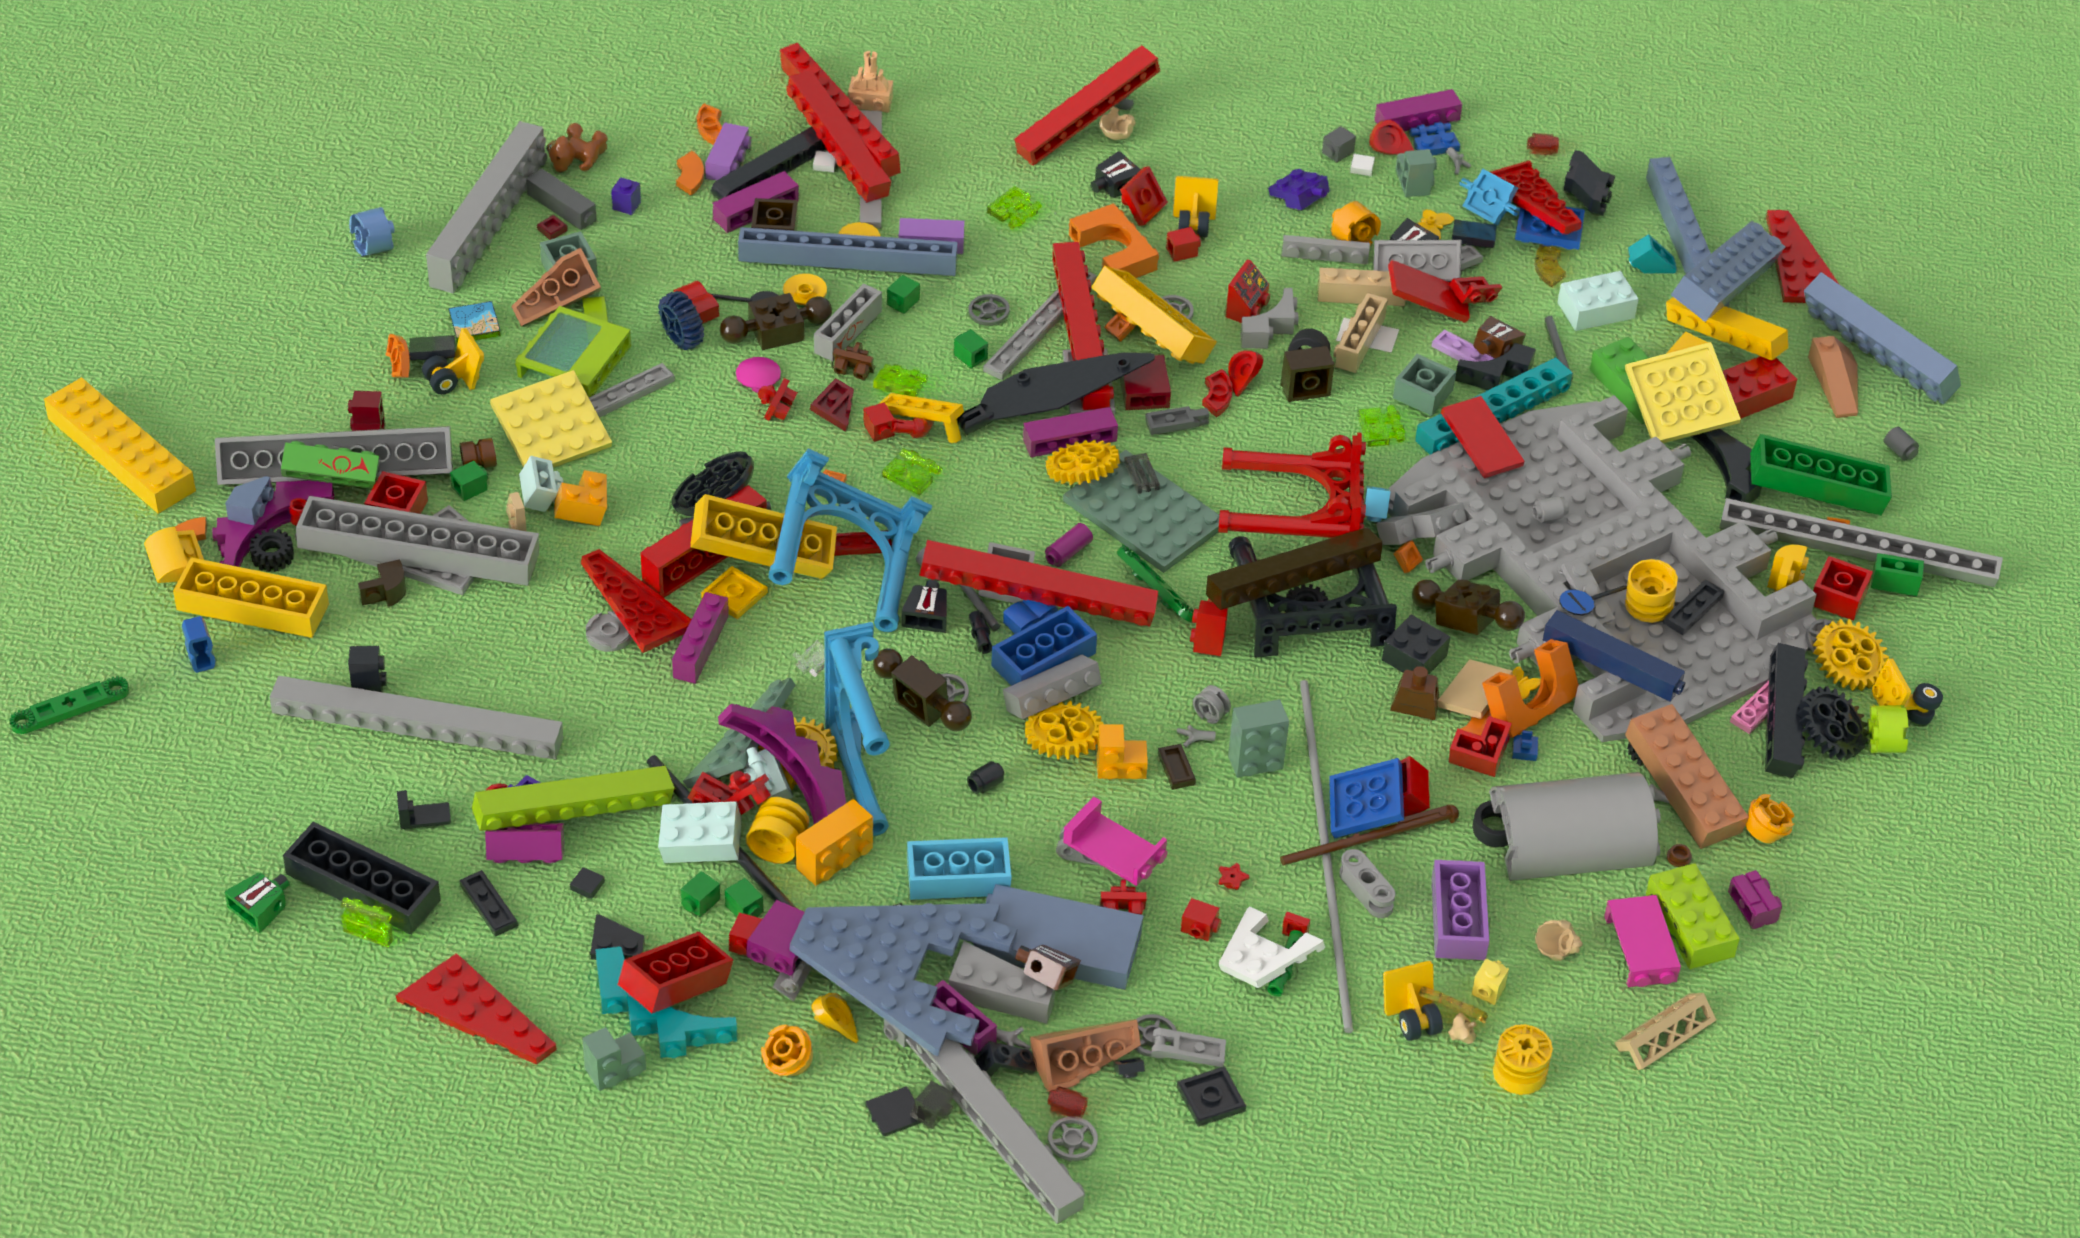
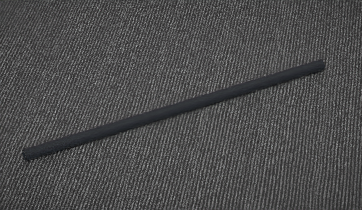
(743, 859)

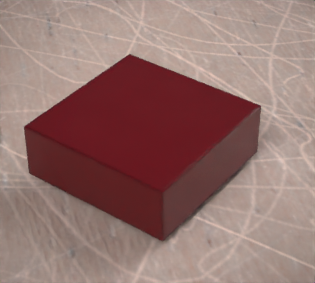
(552, 227)

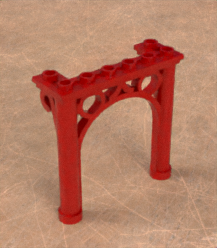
(1339, 516)

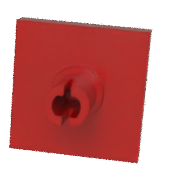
(1143, 196)

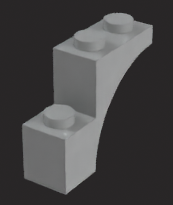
(1259, 329)
(1420, 525)

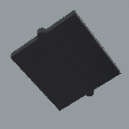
(892, 1111)

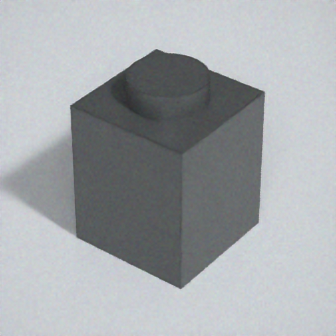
(1338, 144)

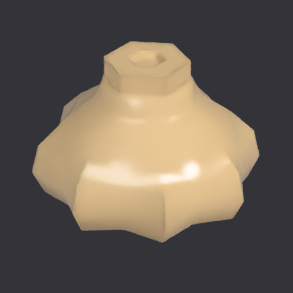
(1462, 1029)

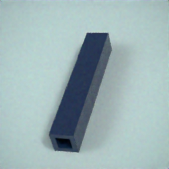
(1616, 656)

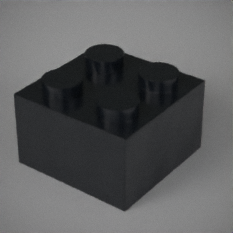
(1415, 645)

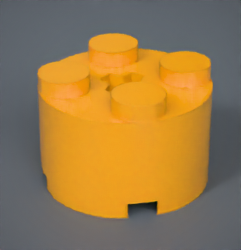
(1355, 223)

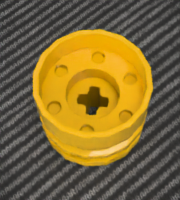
(1651, 590)
(775, 830)
(1522, 1059)

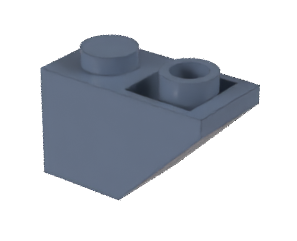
(249, 500)

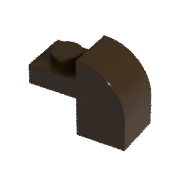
(388, 586)

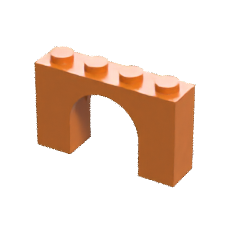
(1111, 224)
(1556, 688)

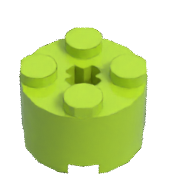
(1888, 729)

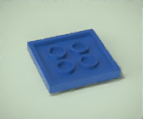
(1537, 231)
(1366, 798)

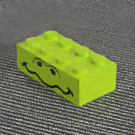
(1693, 916)

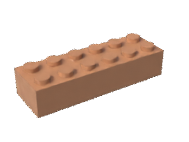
(1686, 776)

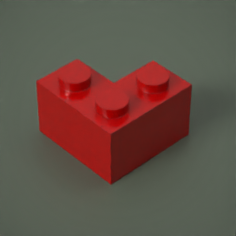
(1484, 751)

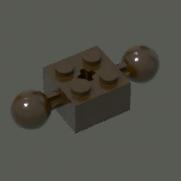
(775, 320)
(1468, 606)
(921, 690)

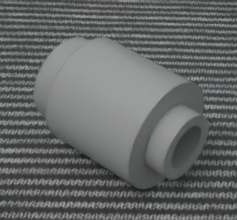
(1550, 509)

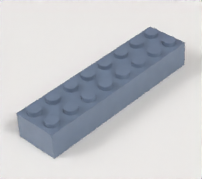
(1728, 270)
(1882, 338)

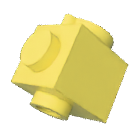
(1490, 981)

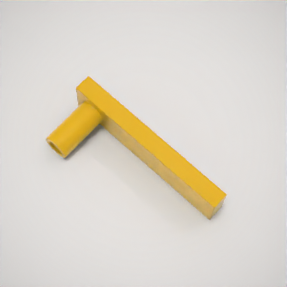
(929, 410)

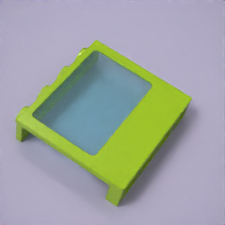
(577, 344)

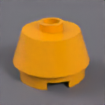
(1768, 819)
(787, 1051)

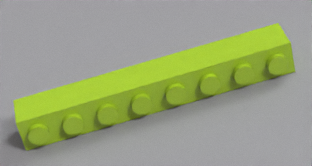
(572, 798)

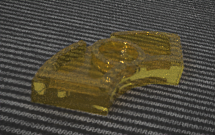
(1547, 265)
(1453, 1004)

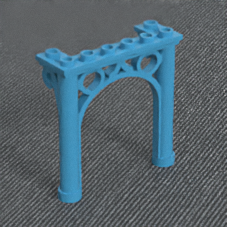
(854, 507)
(846, 687)

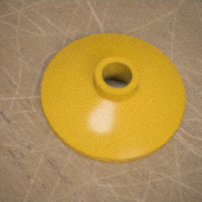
(804, 287)

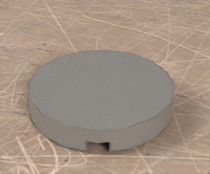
(607, 632)

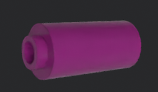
(1068, 545)

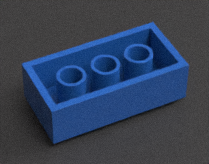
(1043, 646)

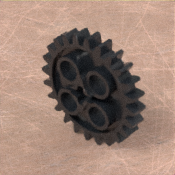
(1833, 723)

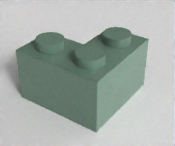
(1416, 172)
(612, 1059)

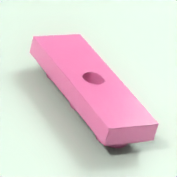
(1753, 711)

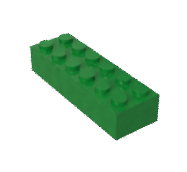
(1820, 474)

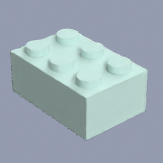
(1597, 300)
(700, 832)

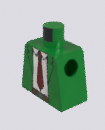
(258, 899)

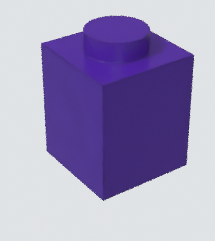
(626, 196)

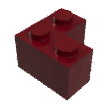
(366, 411)

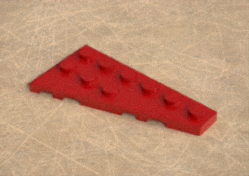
(1539, 197)
(1798, 261)
(639, 608)
(474, 1006)

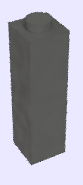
(561, 199)

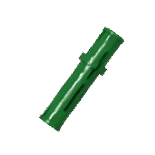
(1277, 985)

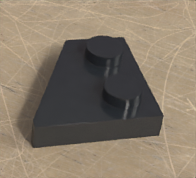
(612, 934)

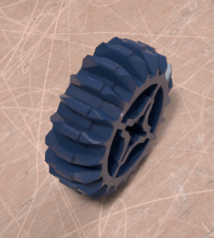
(681, 320)

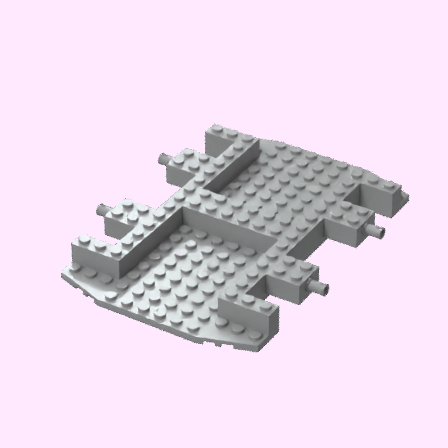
(1612, 523)

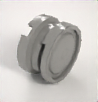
(1212, 704)

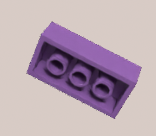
(1460, 910)

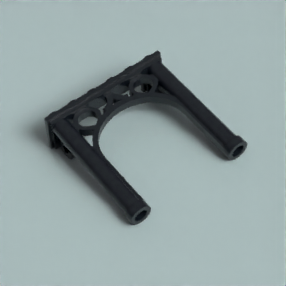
(1318, 616)

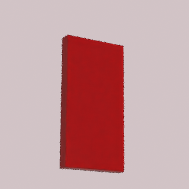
(1426, 291)
(1482, 437)

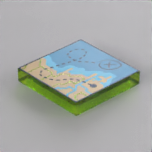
(477, 318)

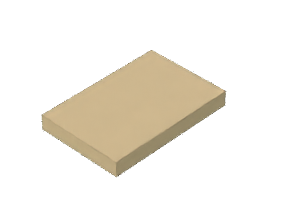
(1466, 691)

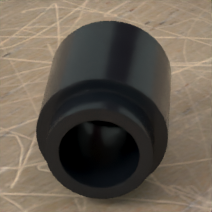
(986, 777)

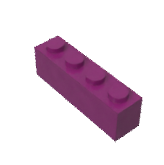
(1420, 110)
(737, 208)
(1049, 434)
(700, 638)

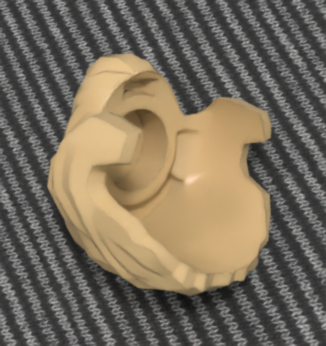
(1116, 126)
(1557, 939)

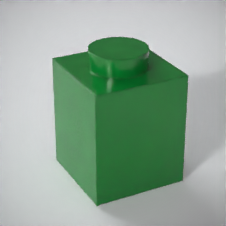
(903, 294)
(970, 348)
(469, 480)
(700, 894)
(744, 899)

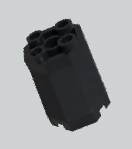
(1588, 183)

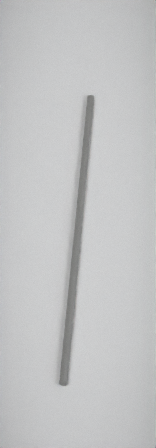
(1327, 864)

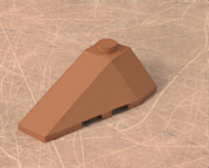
(561, 285)
(1836, 373)
(1075, 1053)

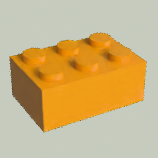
(834, 842)

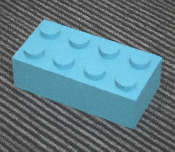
(957, 867)

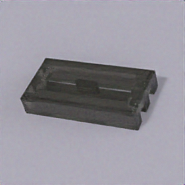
(1145, 485)

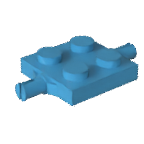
(1490, 196)

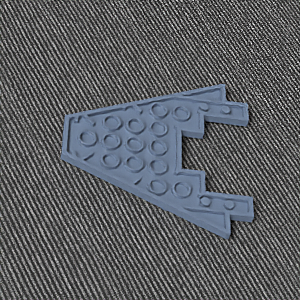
(880, 951)

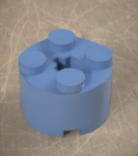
(371, 231)

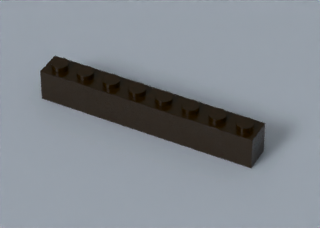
(1293, 568)

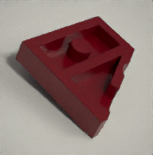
(834, 404)

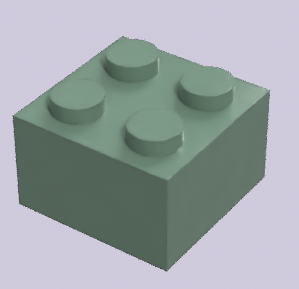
(556, 248)
(1424, 384)

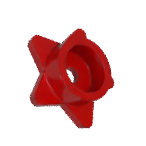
(1232, 882)

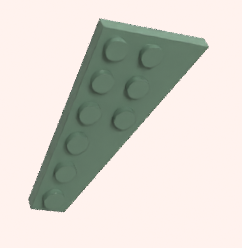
(731, 751)

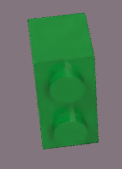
(1897, 574)

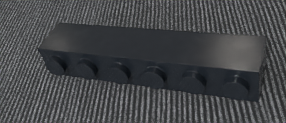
(1785, 693)

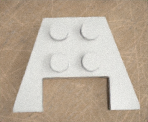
(1259, 959)

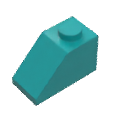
(1651, 257)

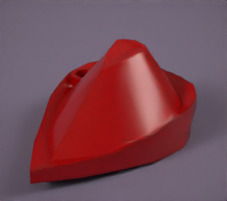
(1389, 140)
(1243, 369)

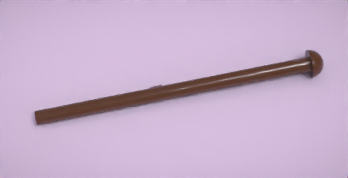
(1410, 822)

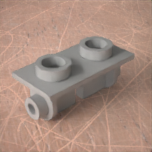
(791, 985)

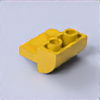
(170, 552)
(1788, 566)

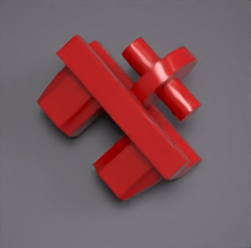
(768, 395)
(743, 788)
(1124, 898)

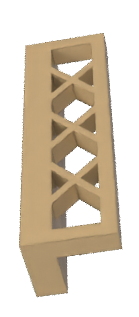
(1660, 1023)

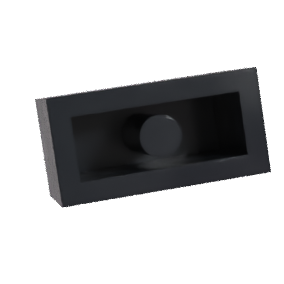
(367, 668)

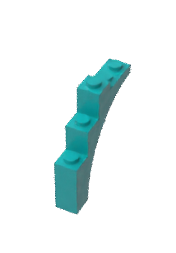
(674, 1028)

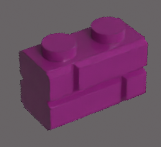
(1755, 899)

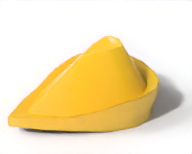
(835, 1014)

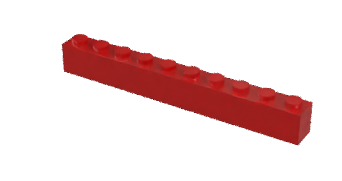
(797, 60)
(1079, 314)
(1038, 583)

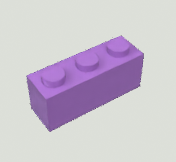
(727, 151)
(933, 230)

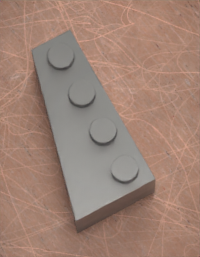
(1000, 985)

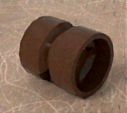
(482, 453)

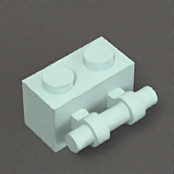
(539, 483)
(765, 763)

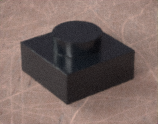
(1129, 1067)

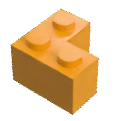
(583, 502)
(1118, 757)

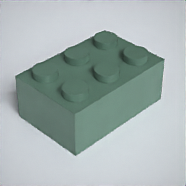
(1258, 738)

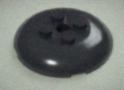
(721, 479)

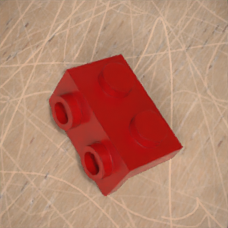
(1474, 289)
(709, 790)

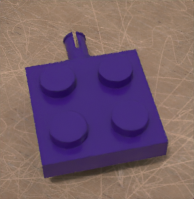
(1300, 188)

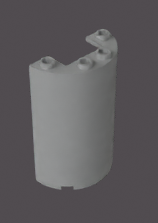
(1578, 825)

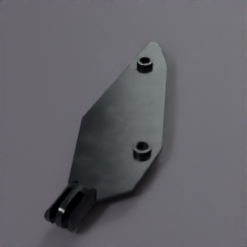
(1049, 387)

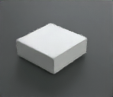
(824, 162)
(1362, 165)

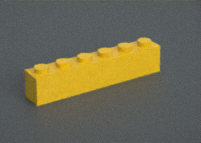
(1733, 328)

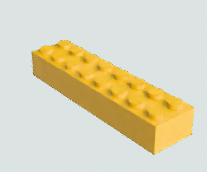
(120, 445)

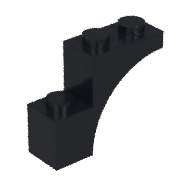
(1491, 372)

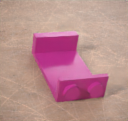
(1113, 844)
(1644, 940)

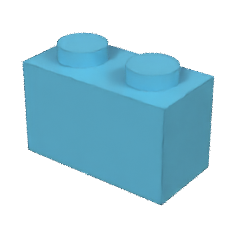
(1376, 503)

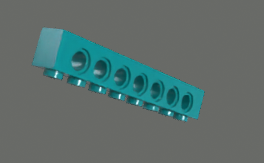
(1504, 401)

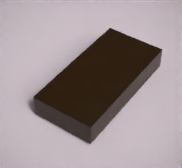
(1176, 766)

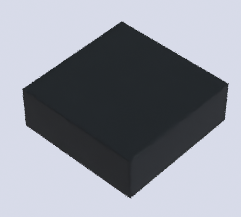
(587, 883)

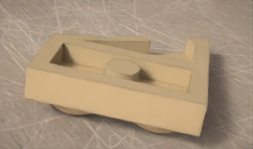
(516, 512)

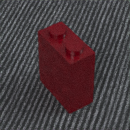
(1147, 386)

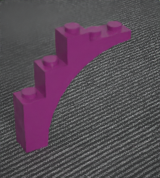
(234, 536)
(800, 756)

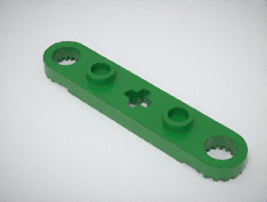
(1144, 572)
(56, 710)

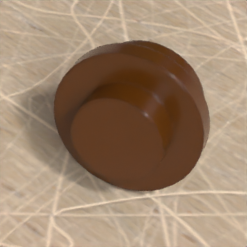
(1679, 855)

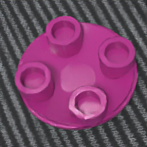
(758, 372)

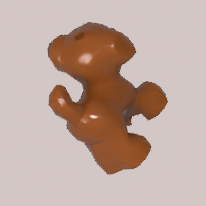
(566, 149)

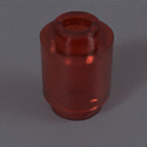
(1543, 144)
(1067, 1102)

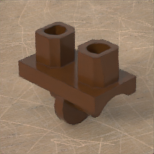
(854, 358)

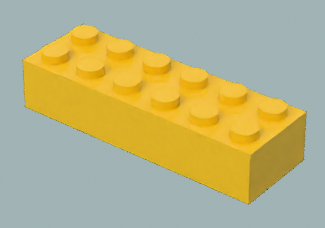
(1153, 315)
(754, 533)
(251, 597)

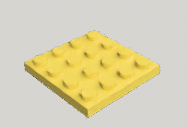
(1682, 393)
(551, 420)

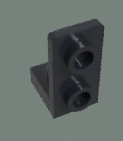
(421, 815)
(999, 1055)

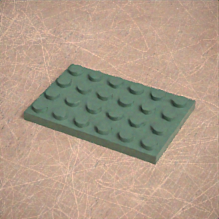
(1155, 524)

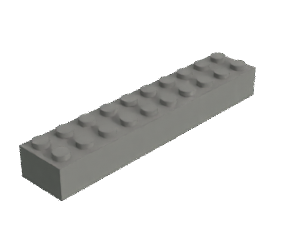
(485, 207)
(399, 452)
(418, 540)

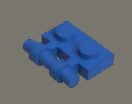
(1436, 143)

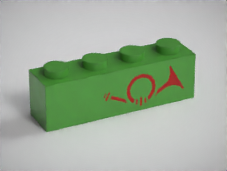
(330, 465)

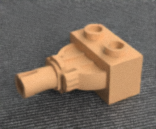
(871, 90)

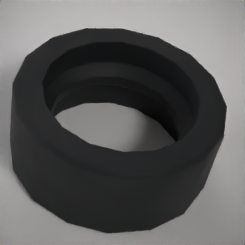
(1485, 834)

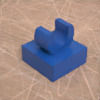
(1525, 746)

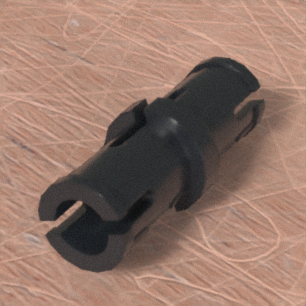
(980, 632)

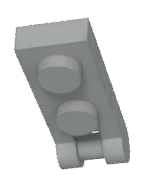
(1188, 1047)

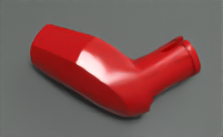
(917, 427)

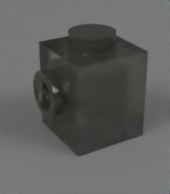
(932, 1105)

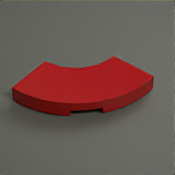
(1219, 392)

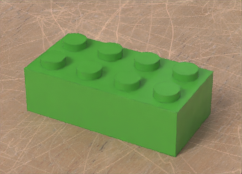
(1609, 367)

